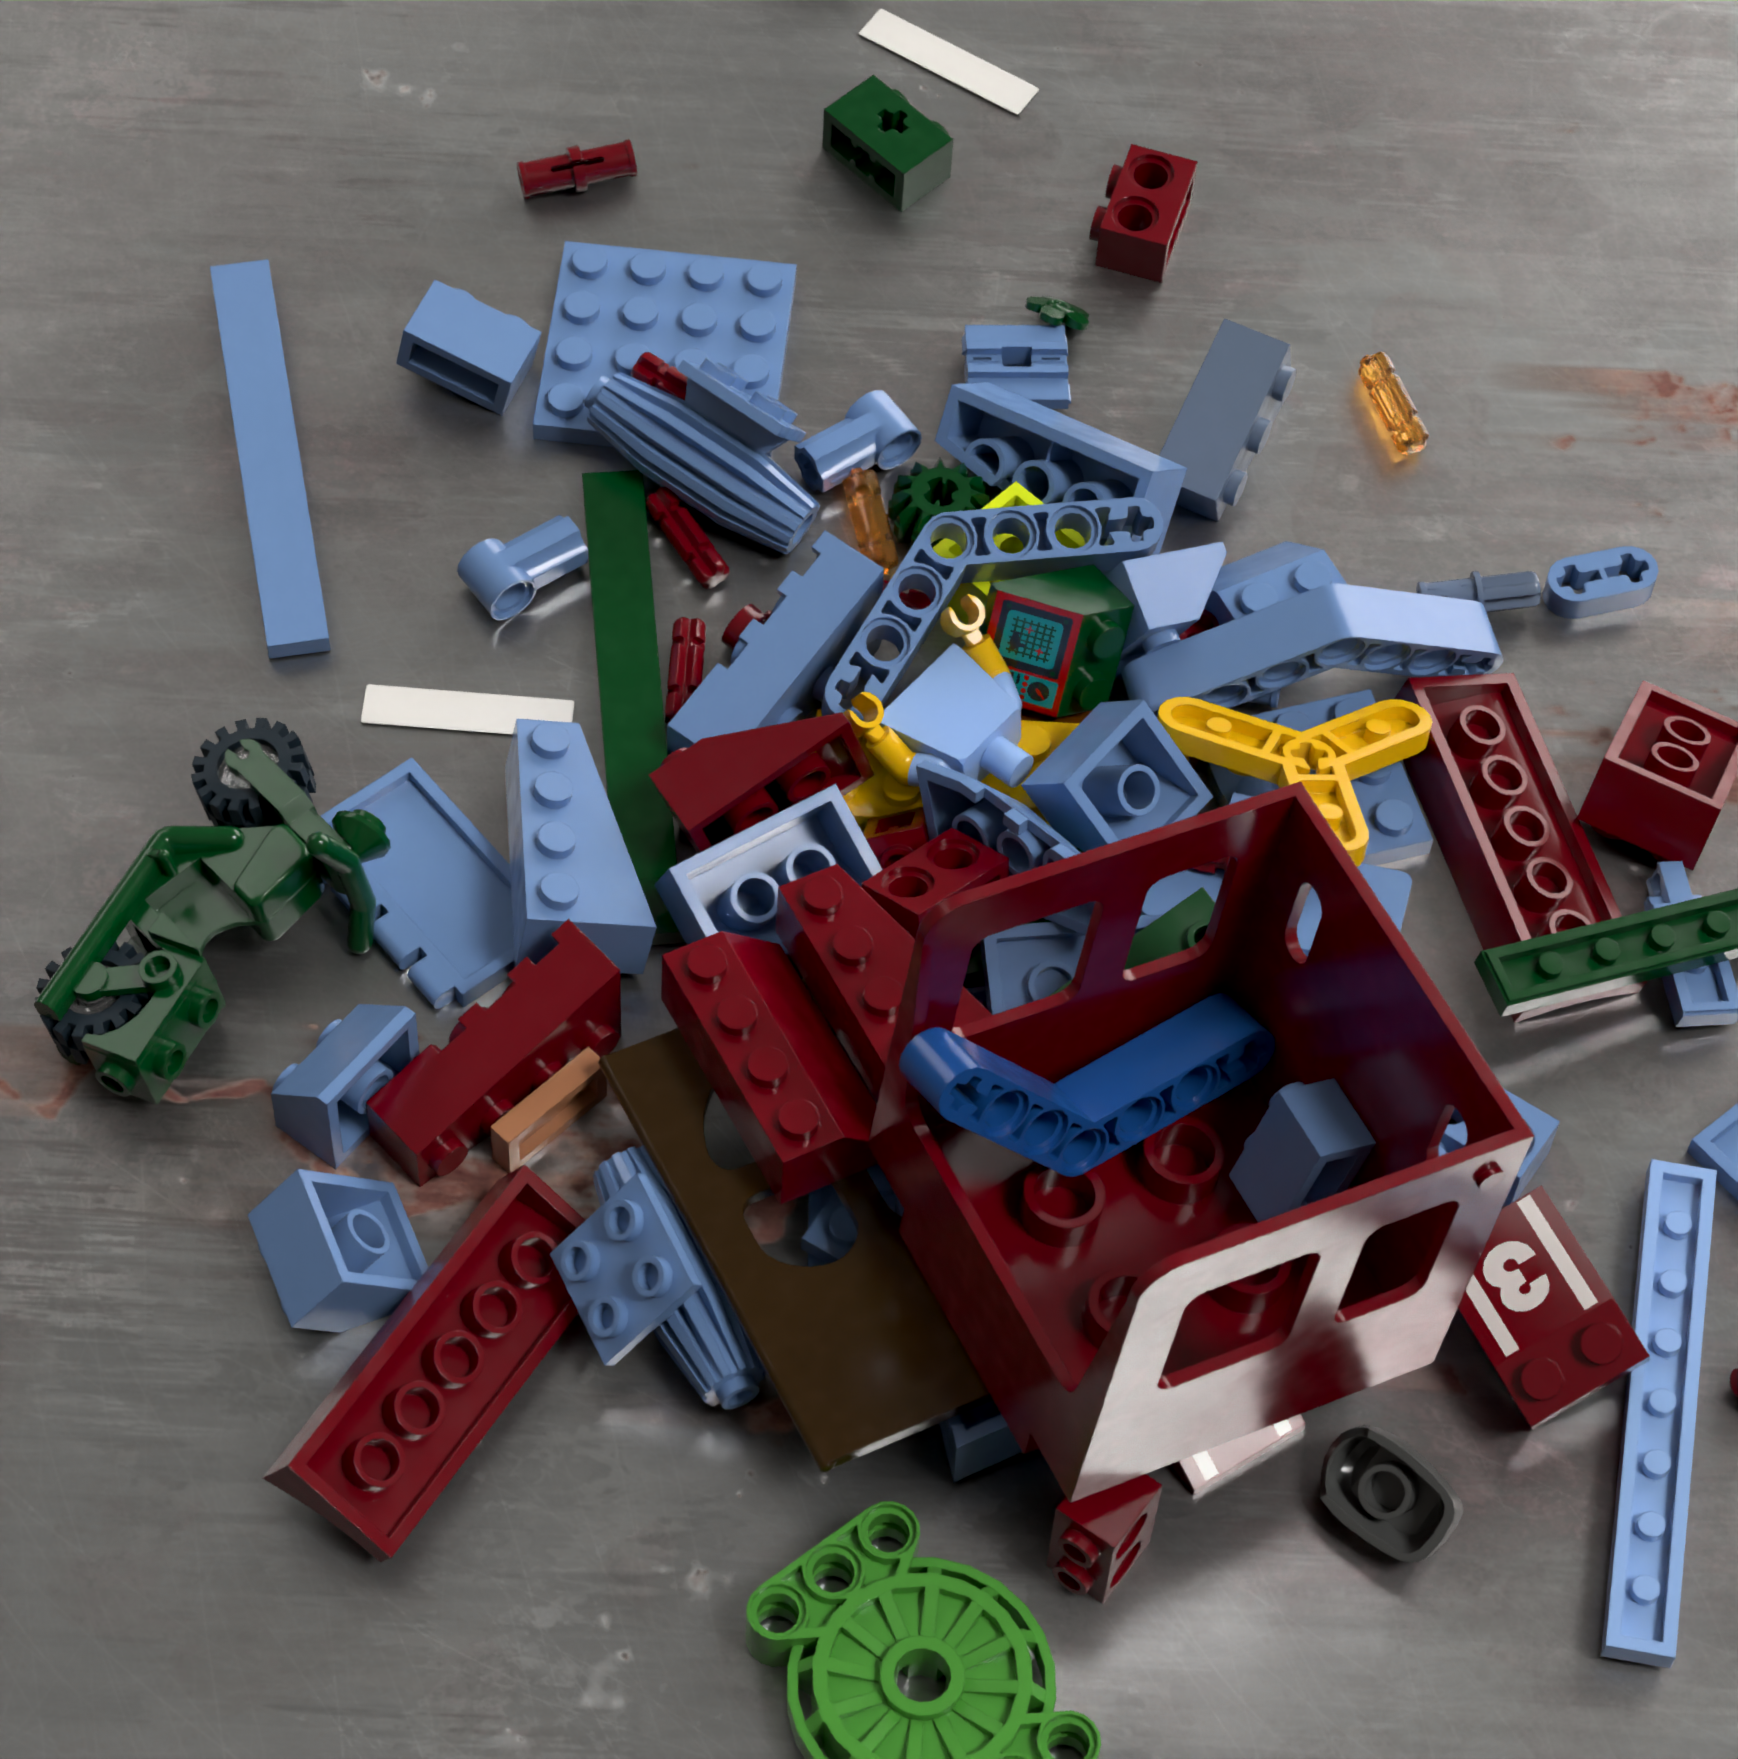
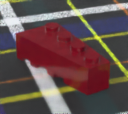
(853, 964)
(498, 1056)

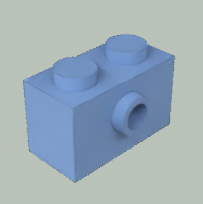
(468, 347)
(1301, 1149)

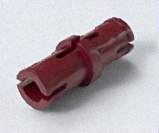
(576, 169)

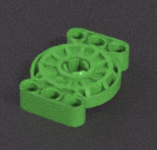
(914, 1618)

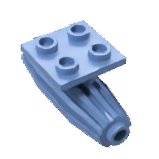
(710, 448)
(642, 1272)

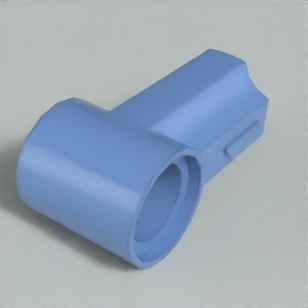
(869, 435)
(510, 573)

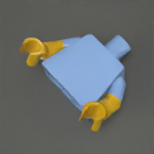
(954, 714)

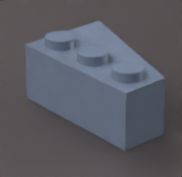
(1228, 416)

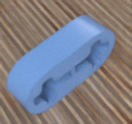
(1600, 582)

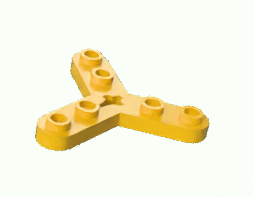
(1284, 756)

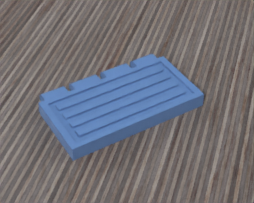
(436, 889)

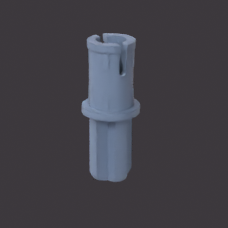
(1494, 591)

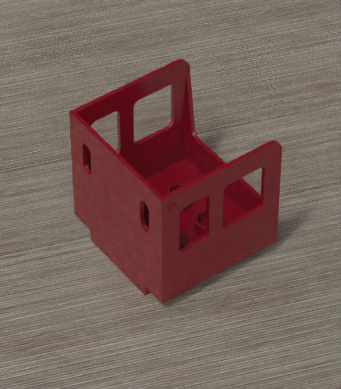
(1144, 1298)

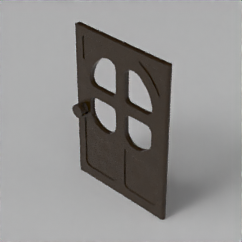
(846, 1342)

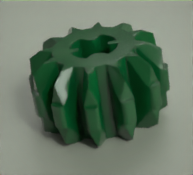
(930, 493)

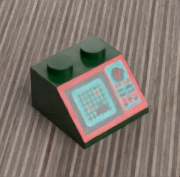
(1059, 637)

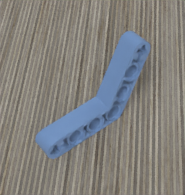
(984, 562)
(1319, 632)

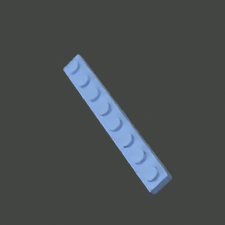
(1660, 1417)

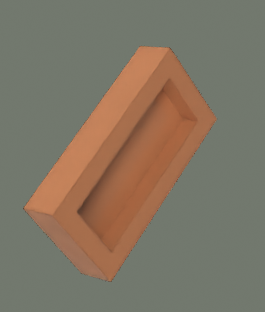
(548, 1111)

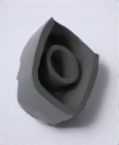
(1388, 1493)

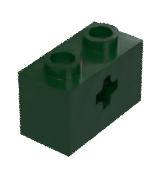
(887, 142)

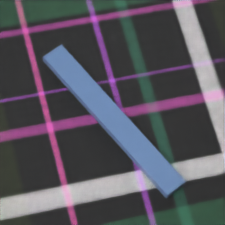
(269, 460)

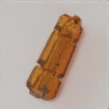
(1393, 403)
(870, 518)

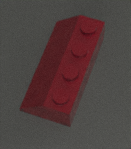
(770, 1060)

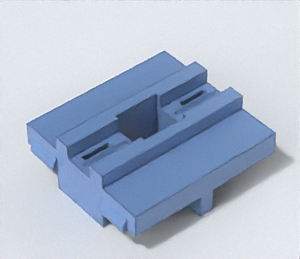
(1021, 360)

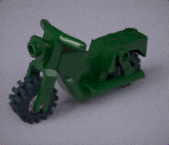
(258, 866)

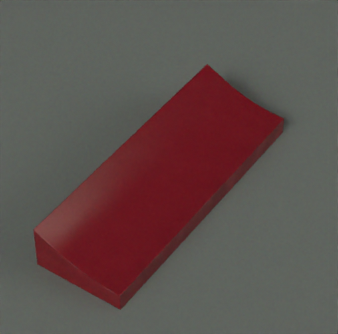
(1504, 817)
(437, 1370)

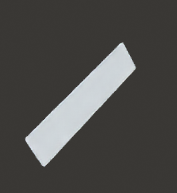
(949, 61)
(458, 709)

